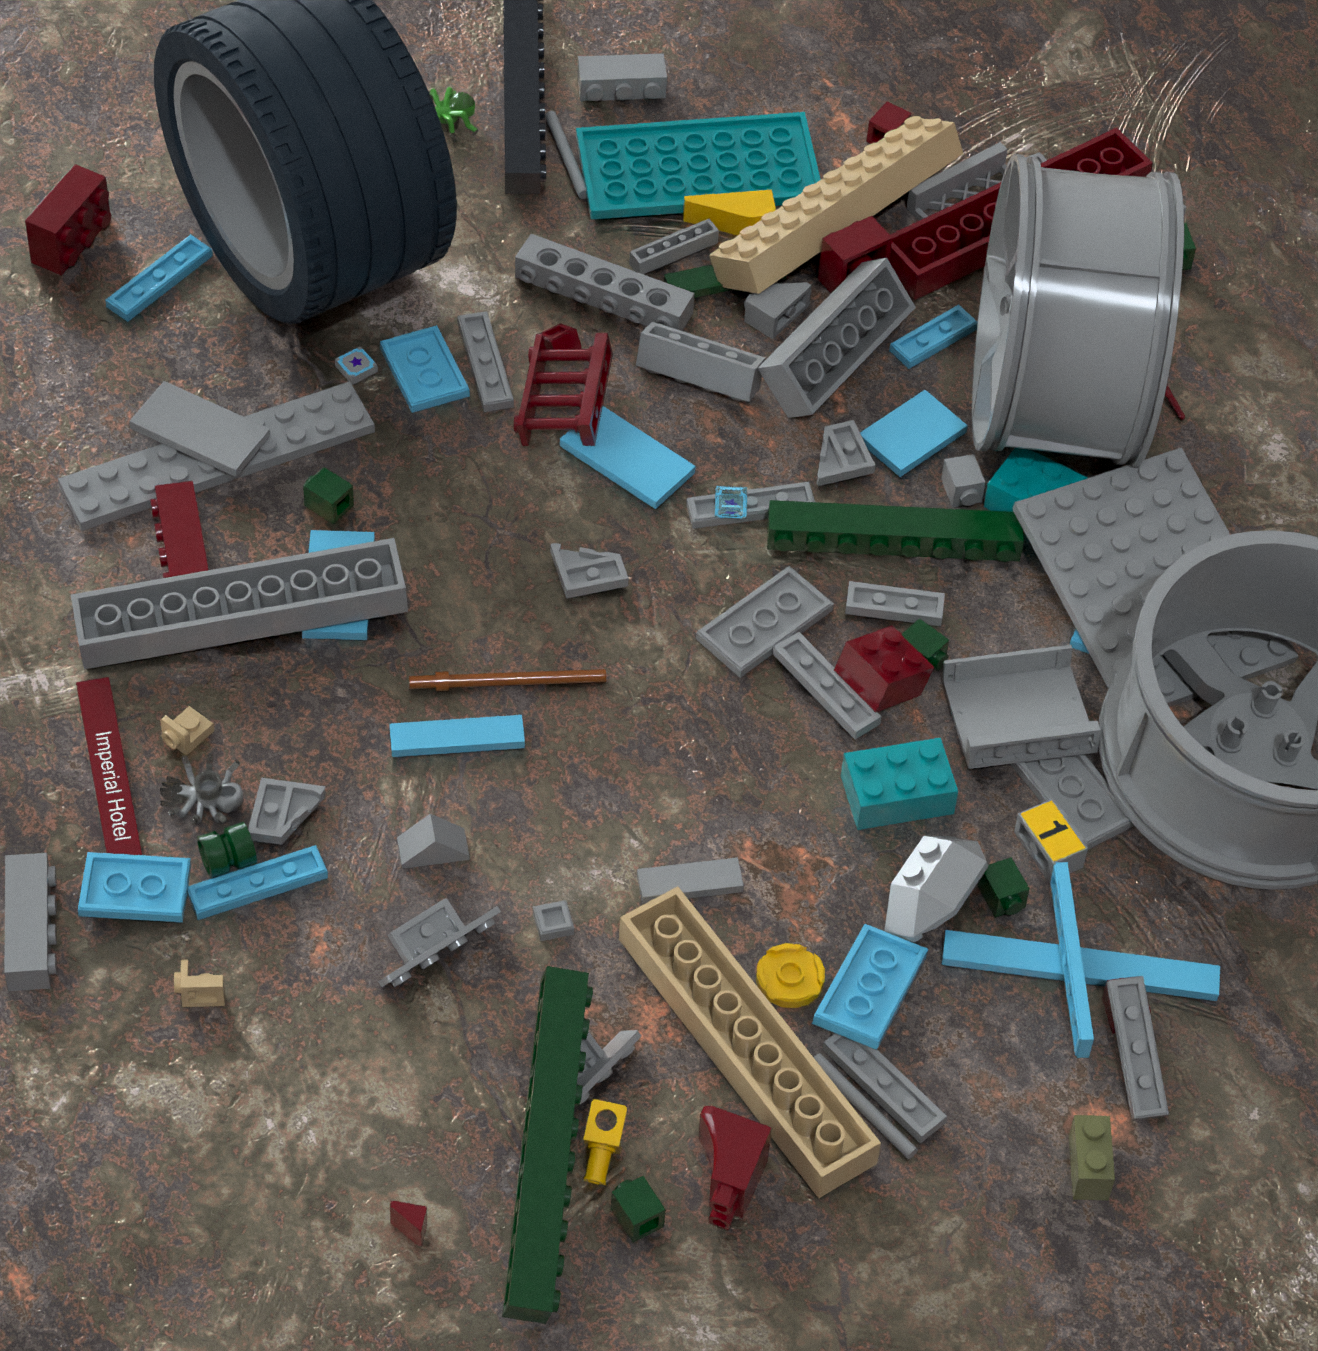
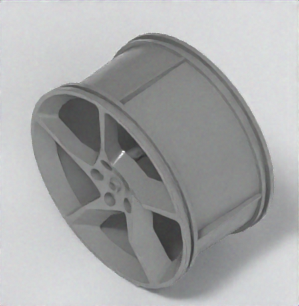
(1077, 312)
(1221, 808)

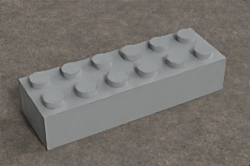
(836, 338)

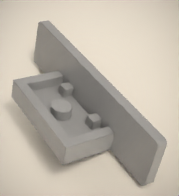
(428, 934)
(600, 1061)

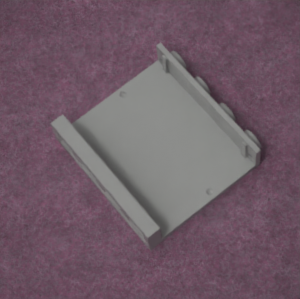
(1018, 707)

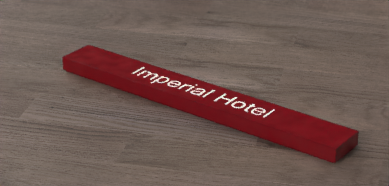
(108, 767)

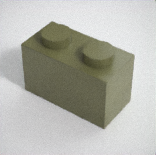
(1091, 1157)

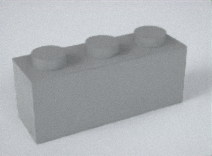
(622, 77)

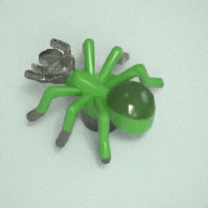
(451, 109)

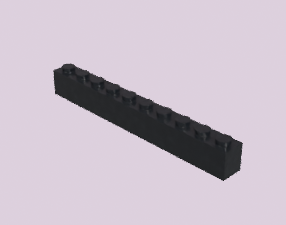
(522, 96)

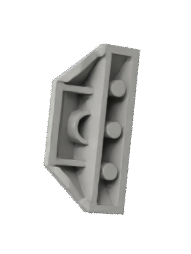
(933, 885)

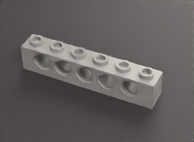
(602, 284)

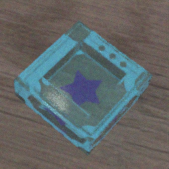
(731, 502)

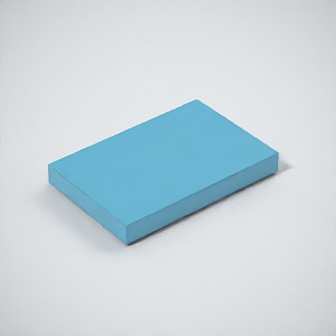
(424, 369)
(913, 433)
(134, 887)

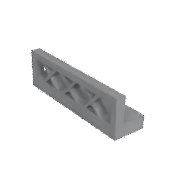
(956, 181)

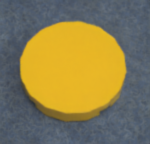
(790, 975)

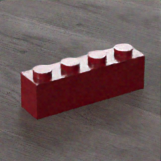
(178, 529)

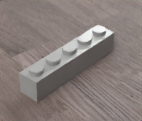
(674, 247)

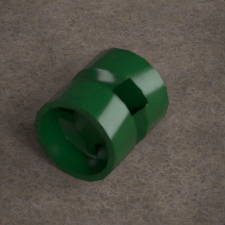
(227, 850)

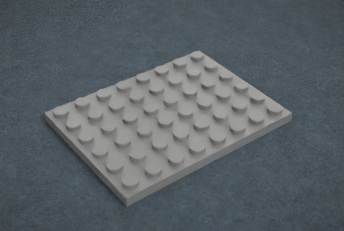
(1109, 545)

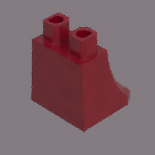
(737, 1159)

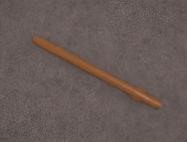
(443, 681)

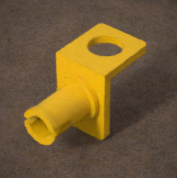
(602, 1143)

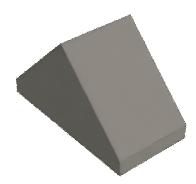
(432, 843)

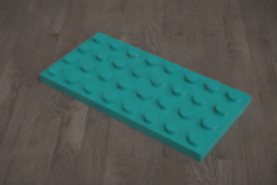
(656, 164)

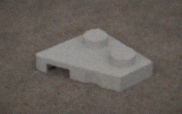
(843, 454)
(588, 570)
(282, 808)

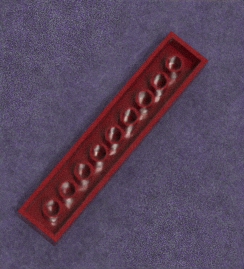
(958, 237)

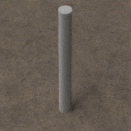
(566, 153)
(867, 1109)

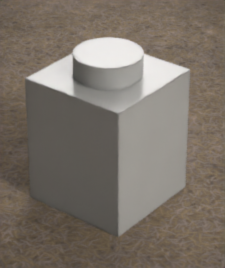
(963, 480)

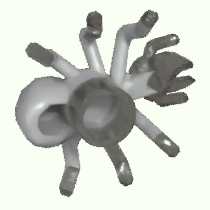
(205, 789)

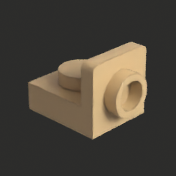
(186, 730)
(199, 990)

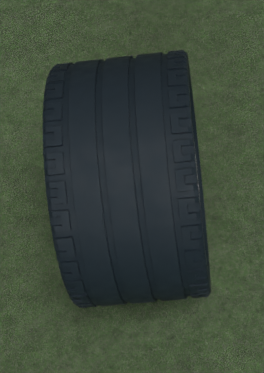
(305, 149)

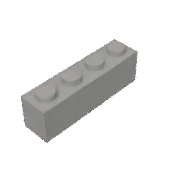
(699, 362)
(28, 922)

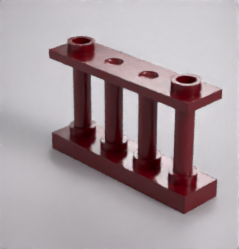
(589, 400)

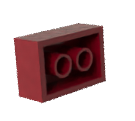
(68, 219)

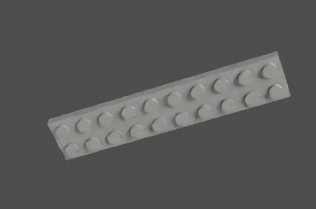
(295, 431)

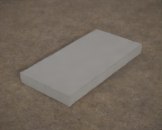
(199, 428)
(763, 619)
(1080, 792)

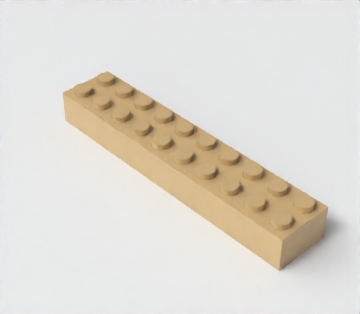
(842, 197)
(749, 1042)

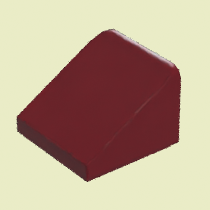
(561, 337)
(410, 1220)

